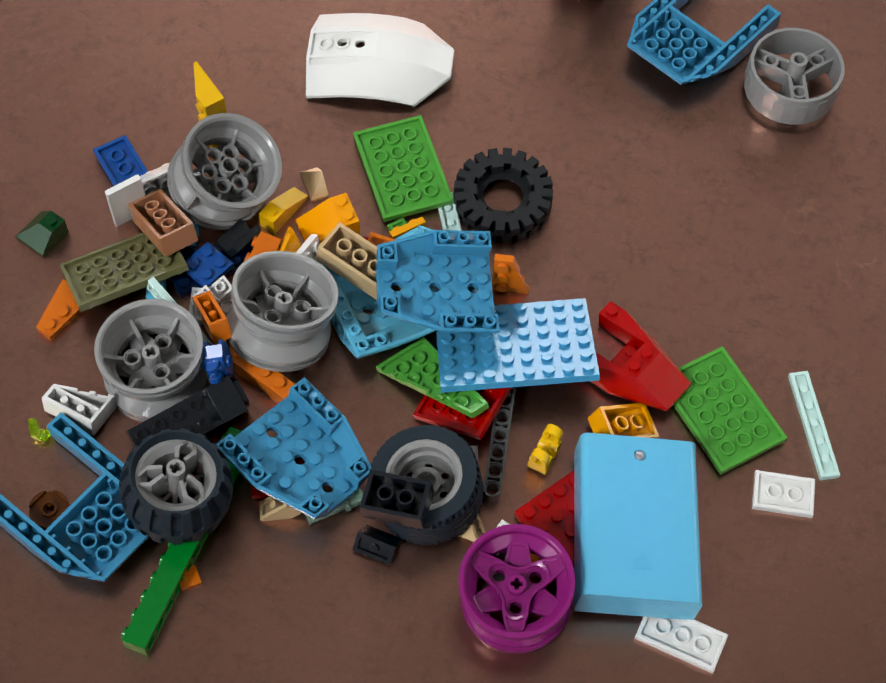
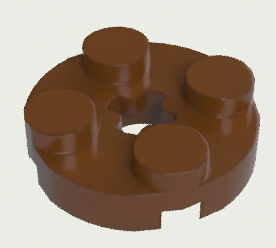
(47, 499)

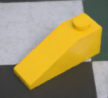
(281, 209)

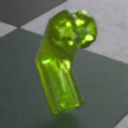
(37, 433)

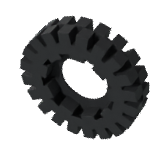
(525, 173)

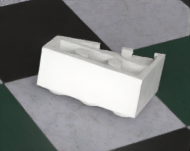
(83, 408)

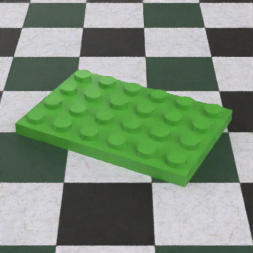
(403, 168)
(726, 412)

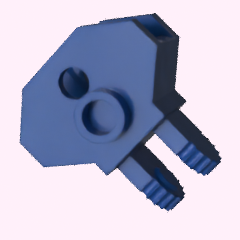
(217, 361)

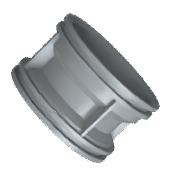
(199, 195)

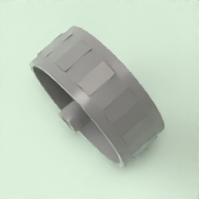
(810, 58)

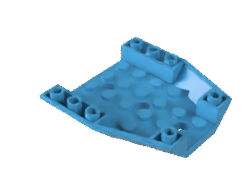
(440, 259)
(307, 430)

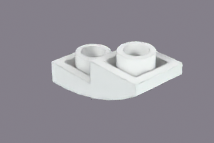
(220, 289)

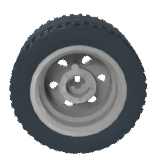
(448, 454)

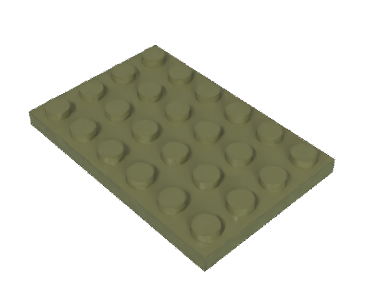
(118, 270)

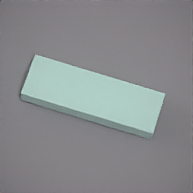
(449, 217)

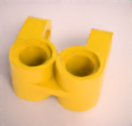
(546, 449)

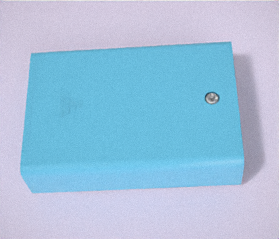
(636, 527)

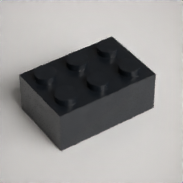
(397, 499)

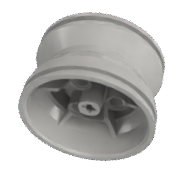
(281, 310)
(133, 327)

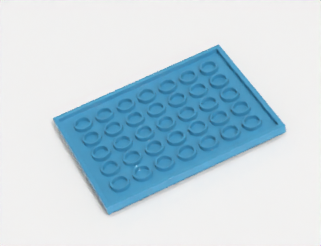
(534, 347)

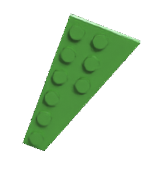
(419, 369)

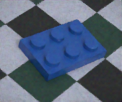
(119, 160)

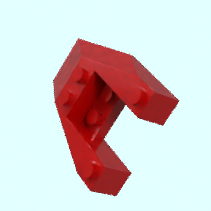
(641, 367)

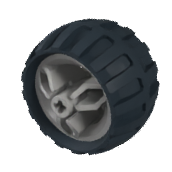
(164, 470)

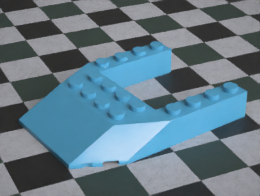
(687, 49)
(93, 532)

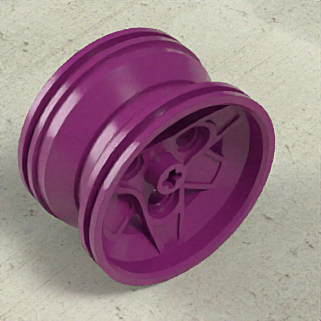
(518, 542)

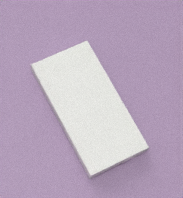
(684, 639)

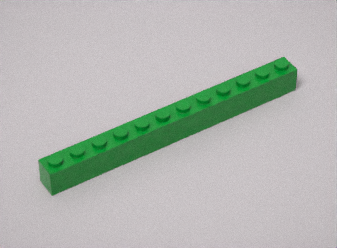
(164, 588)

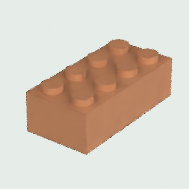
(163, 222)

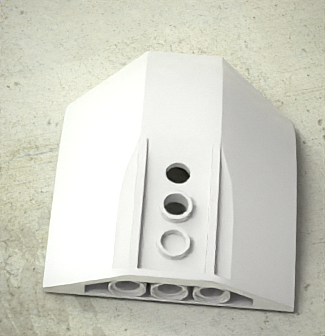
(397, 64)

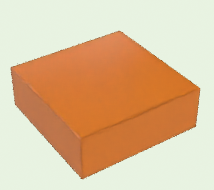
(191, 578)

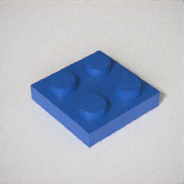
(208, 265)

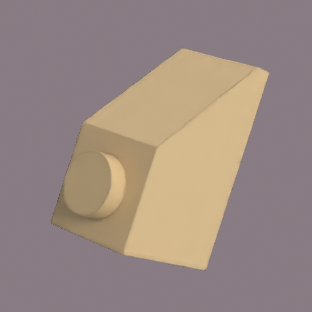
(273, 509)

